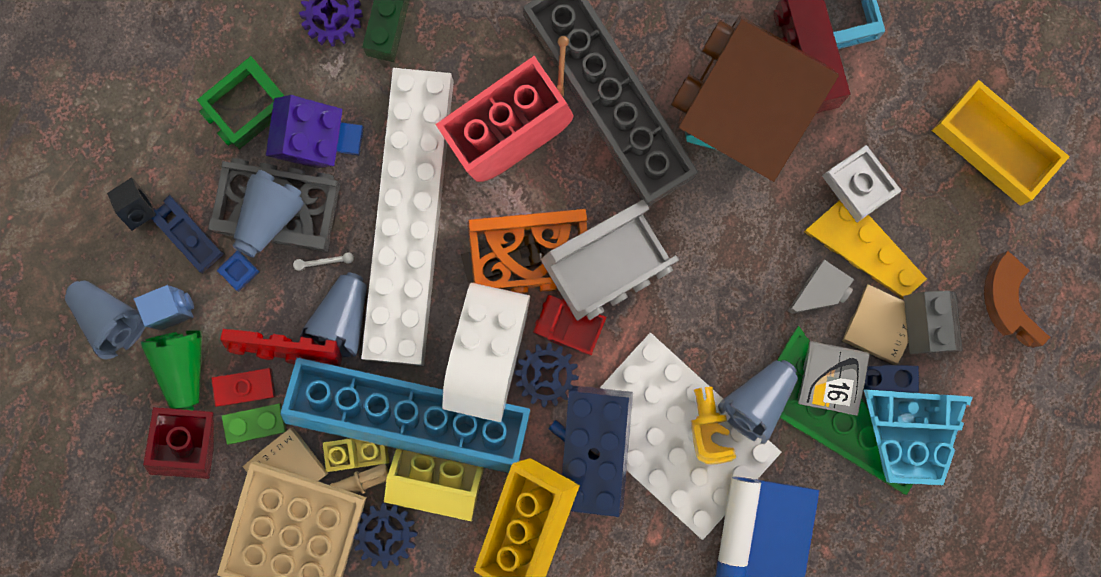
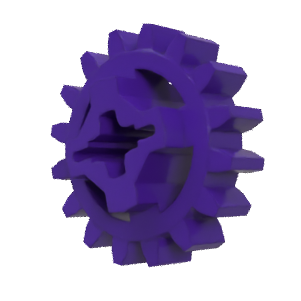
(319, 14)

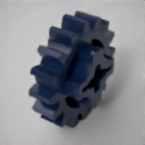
(537, 364)
(385, 549)

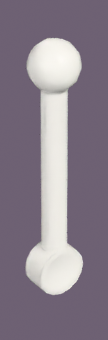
(300, 265)

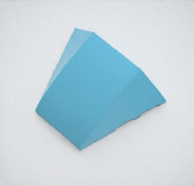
(916, 433)

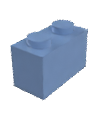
(164, 307)

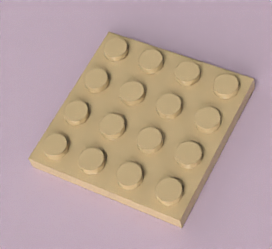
(290, 527)

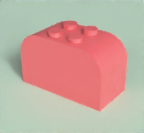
(506, 121)

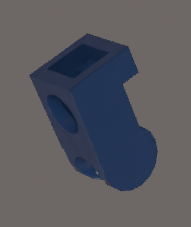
(892, 378)

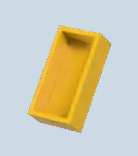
(1000, 143)

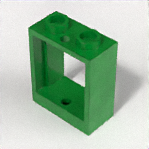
(255, 125)

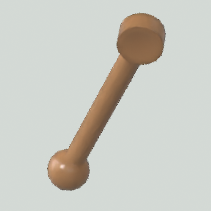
(562, 41)

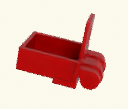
(562, 328)

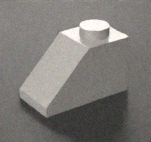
(823, 289)

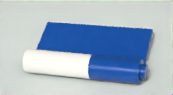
(766, 529)

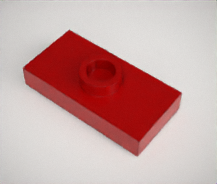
(243, 387)

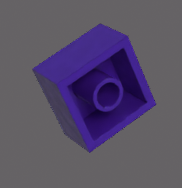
(304, 131)

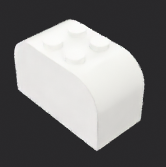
(485, 352)

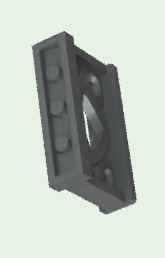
(303, 234)

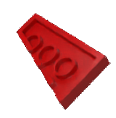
(280, 346)

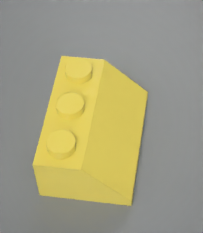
(433, 484)

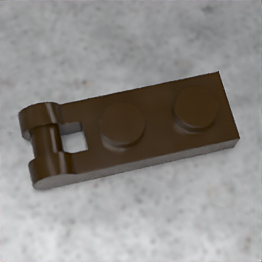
(532, 260)

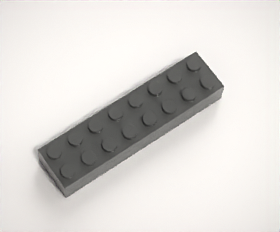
(612, 97)

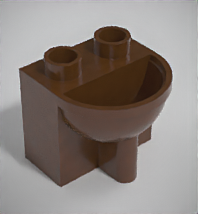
(753, 96)

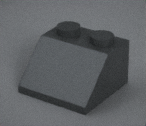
(933, 322)

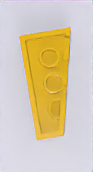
(867, 248)

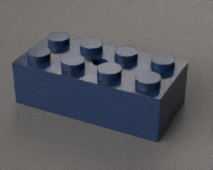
(598, 421)

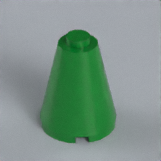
(176, 366)

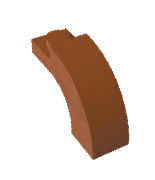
(1003, 303)

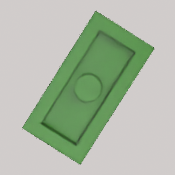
(253, 424)

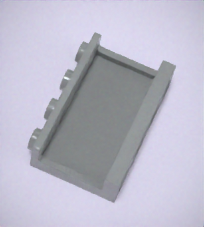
(608, 262)

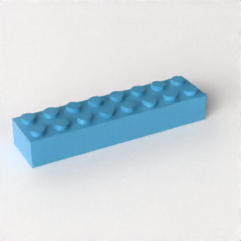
(399, 416)

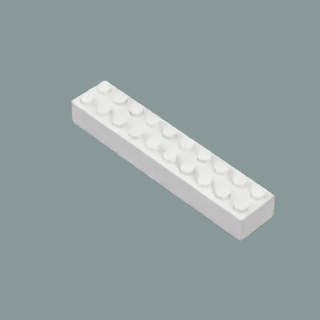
(407, 218)

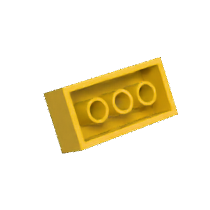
(527, 522)

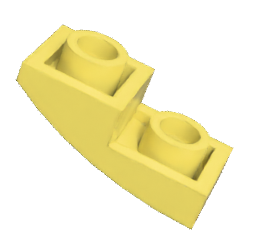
(353, 454)

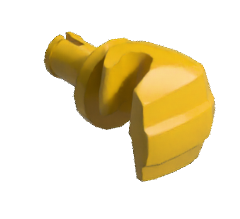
(705, 426)

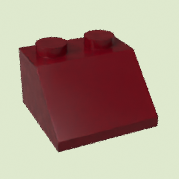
(180, 443)

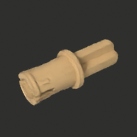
(361, 481)

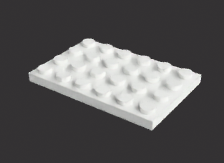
(662, 440)

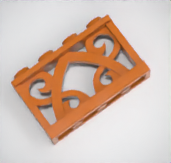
(494, 230)

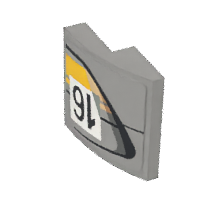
(833, 378)

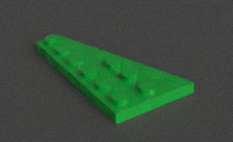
(841, 432)

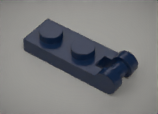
(187, 235)

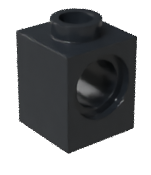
(131, 204)

